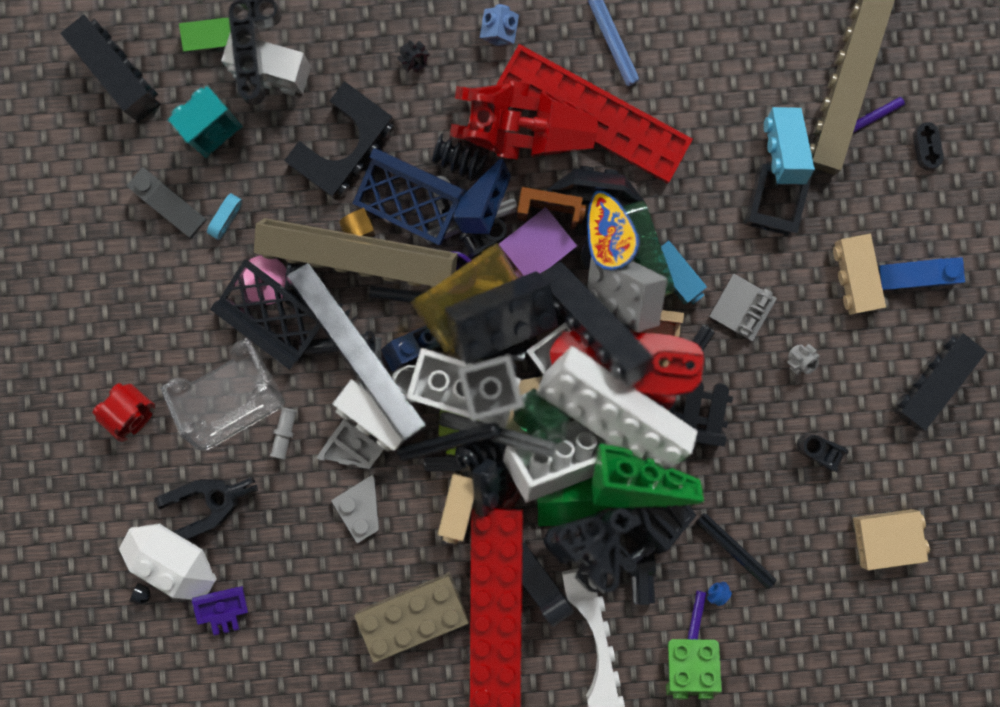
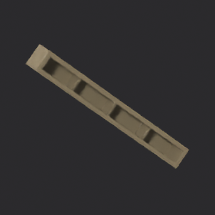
(849, 84)
(353, 253)

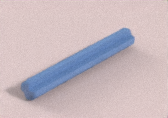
(614, 41)

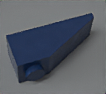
(482, 201)

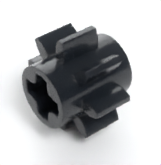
(413, 56)

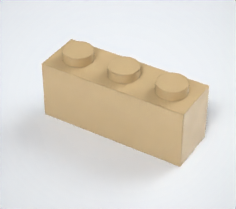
(859, 274)

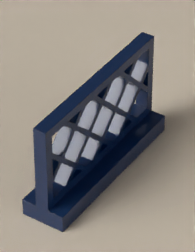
(414, 175)

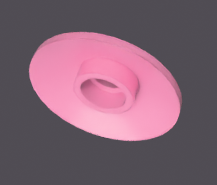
(273, 268)

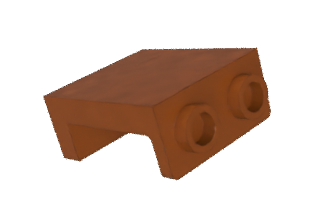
(553, 202)

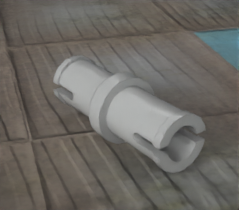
(283, 433)

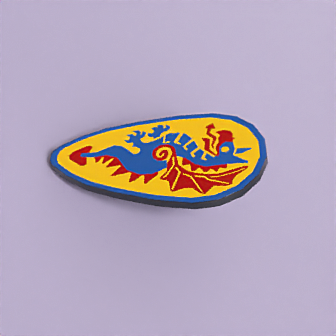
(611, 233)

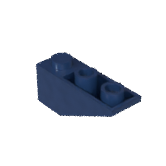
(408, 347)

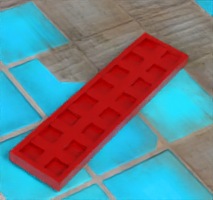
(620, 126)
(496, 608)

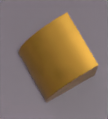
(357, 223)

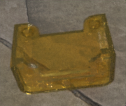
(475, 277)

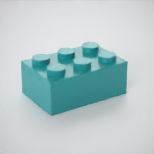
(204, 121)

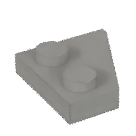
(351, 447)
(359, 509)

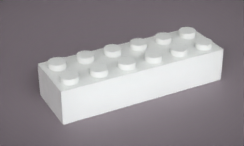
(615, 410)

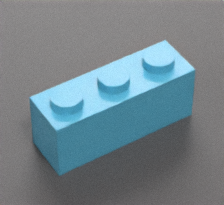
(788, 145)

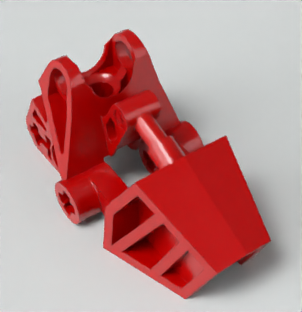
(558, 128)

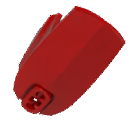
(664, 382)

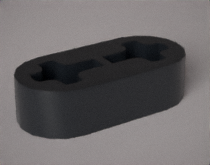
(933, 146)

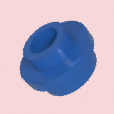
(719, 593)

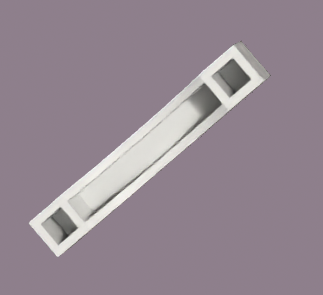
(603, 687)

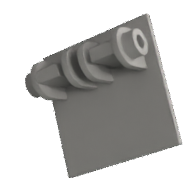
(743, 307)

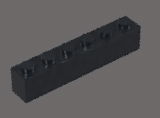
(598, 327)

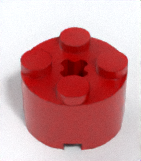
(124, 411)

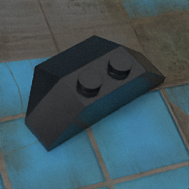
(586, 181)

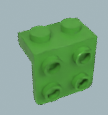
(693, 669)

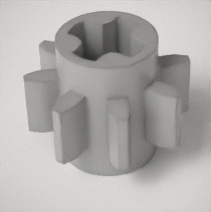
(803, 359)

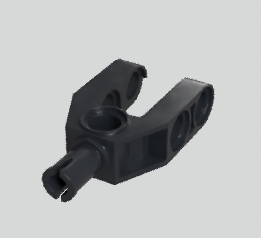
(209, 488)

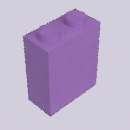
(537, 244)

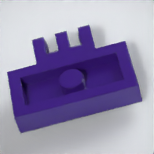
(220, 608)

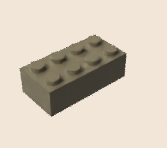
(411, 617)

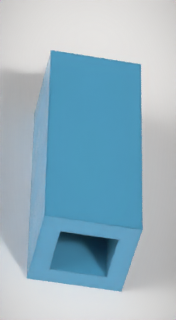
(686, 282)

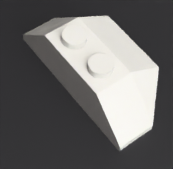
(167, 561)

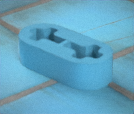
(224, 216)

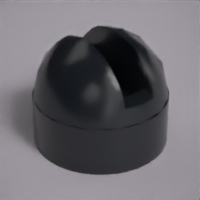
(140, 594)

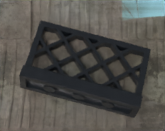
(253, 328)

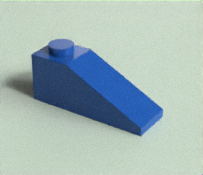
(922, 274)

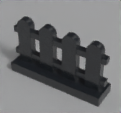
(715, 421)

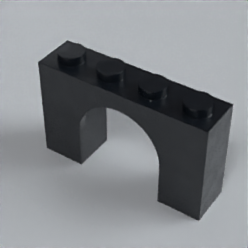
(334, 175)

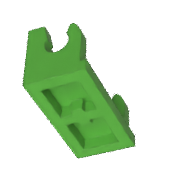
(204, 34)

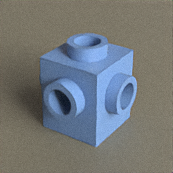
(499, 25)

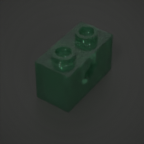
(541, 418)

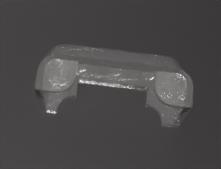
(224, 398)

